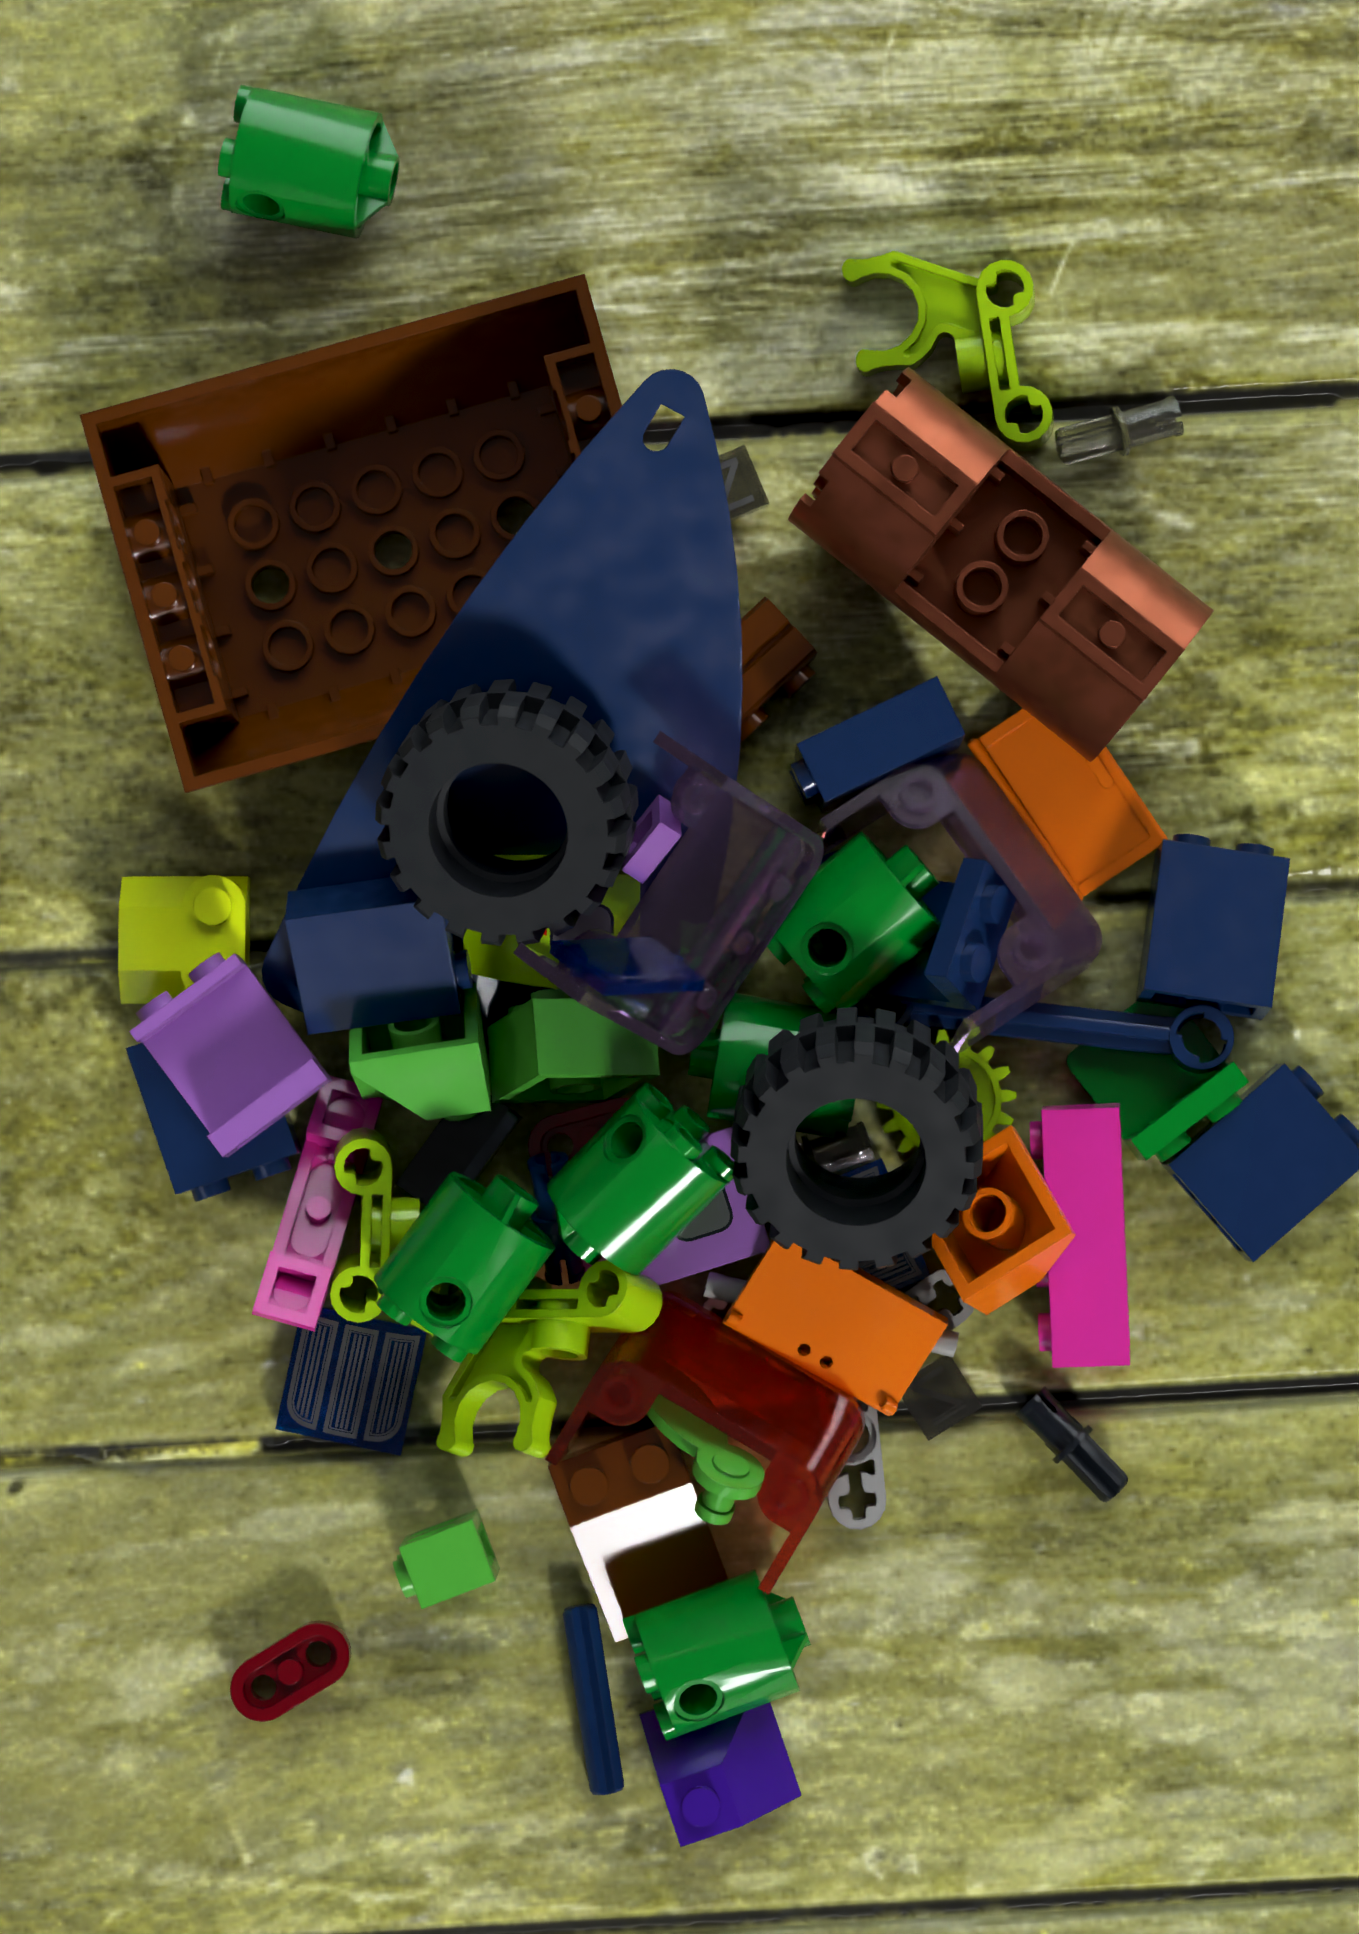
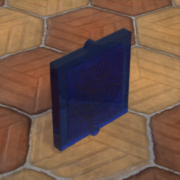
(626, 966)

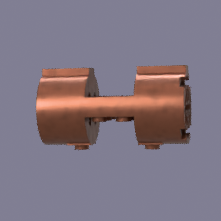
(999, 564)

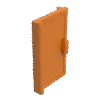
(1061, 798)
(837, 1315)

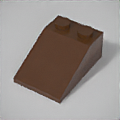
(636, 1523)

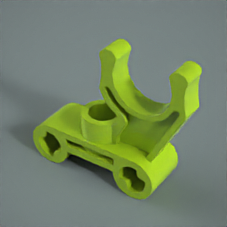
(960, 309)
(381, 1227)
(540, 1327)

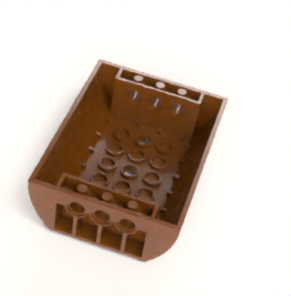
(306, 476)

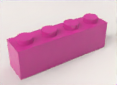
(1090, 1277)

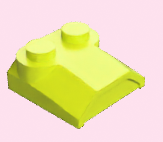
(174, 926)

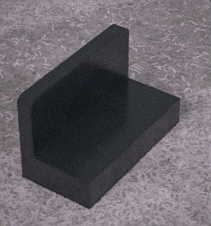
(458, 1147)

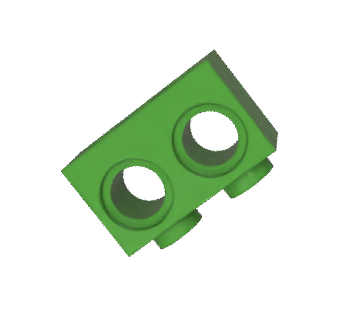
(446, 1560)

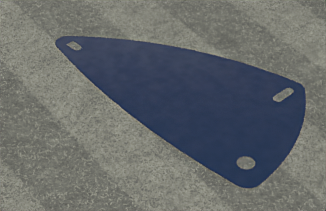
(609, 598)

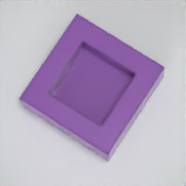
(653, 839)

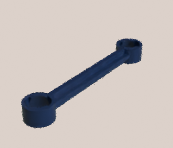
(1088, 1028)

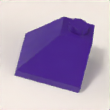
(722, 1772)

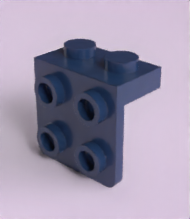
(960, 959)

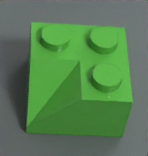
(564, 1053)
(426, 1064)

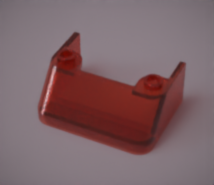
(740, 1390)

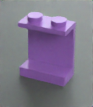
(229, 1052)

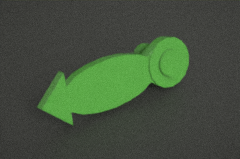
(717, 1466)

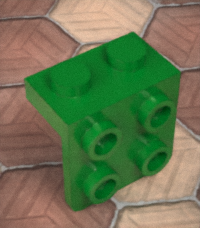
(1154, 1091)

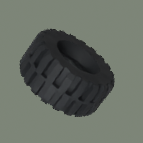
(478, 887)
(844, 1214)

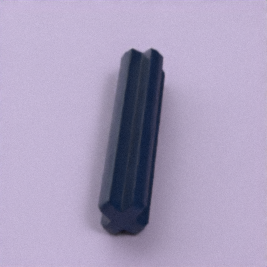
(593, 1699)

